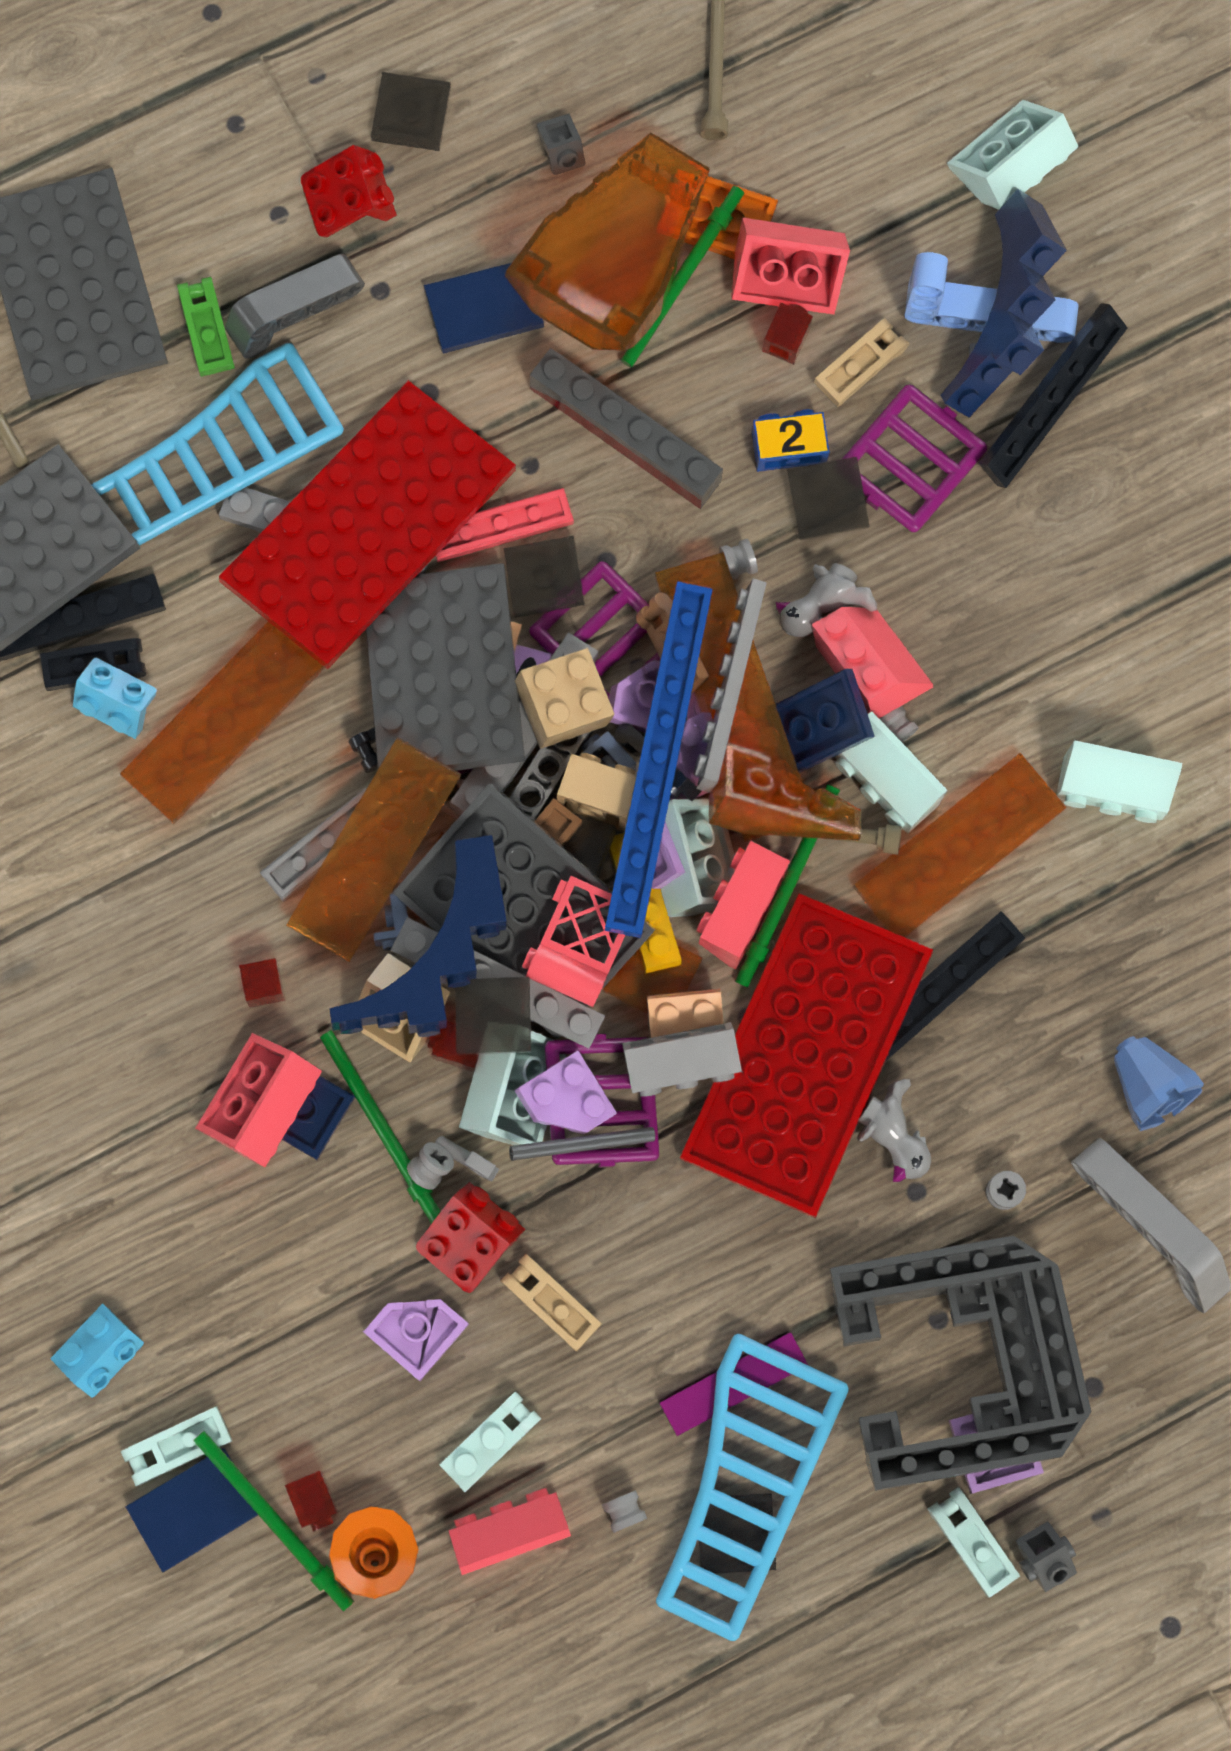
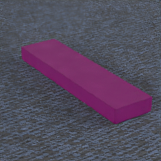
(696, 1402)

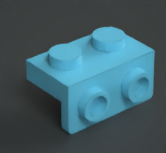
(113, 697)
(97, 1351)

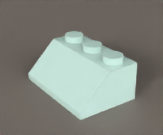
(1014, 153)
(892, 777)
(1117, 781)
(705, 856)
(492, 1103)

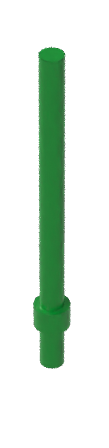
(718, 221)
(757, 950)
(379, 1123)
(321, 1575)

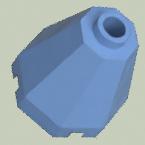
(1154, 1082)

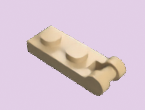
(860, 363)
(552, 1303)

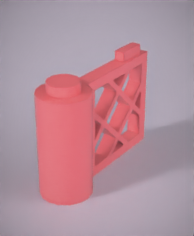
(563, 967)

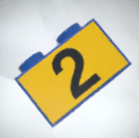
(790, 440)

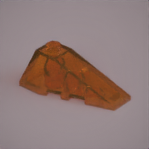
(767, 801)

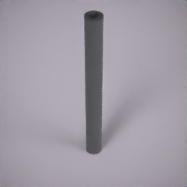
(581, 1143)

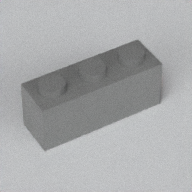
(682, 1059)

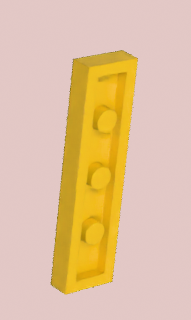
(660, 949)

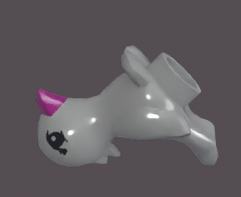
(829, 592)
(888, 1127)

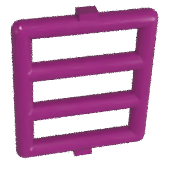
(955, 471)
(624, 595)
(647, 1116)

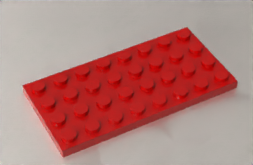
(367, 524)
(808, 1055)

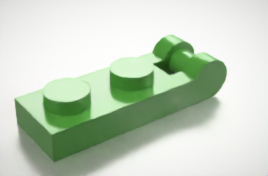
(206, 327)

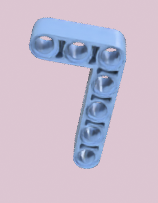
(968, 306)

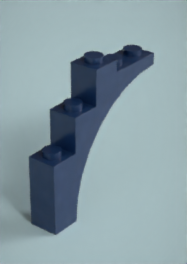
(1022, 296)
(450, 959)

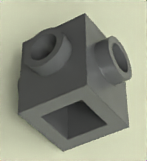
(1046, 1557)

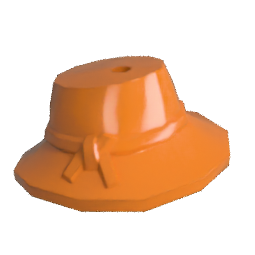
(373, 1537)

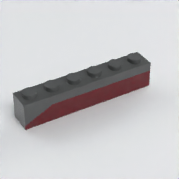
(625, 428)

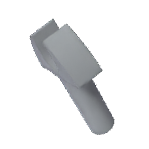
(469, 1159)

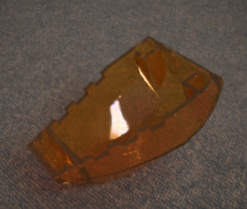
(613, 248)

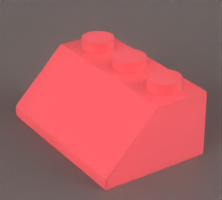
(789, 265)
(879, 660)
(742, 903)
(259, 1099)
(508, 1531)

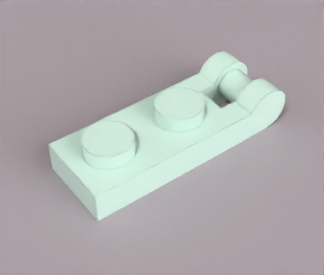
(489, 1443)
(175, 1445)
(974, 1543)

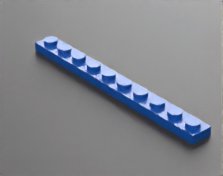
(658, 760)

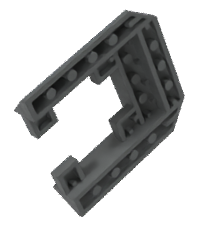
(1032, 1342)

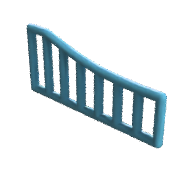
(206, 420)
(717, 1457)

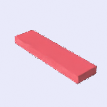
(509, 524)

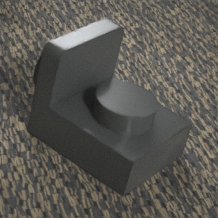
(562, 144)

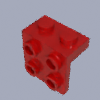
(347, 190)
(469, 1237)

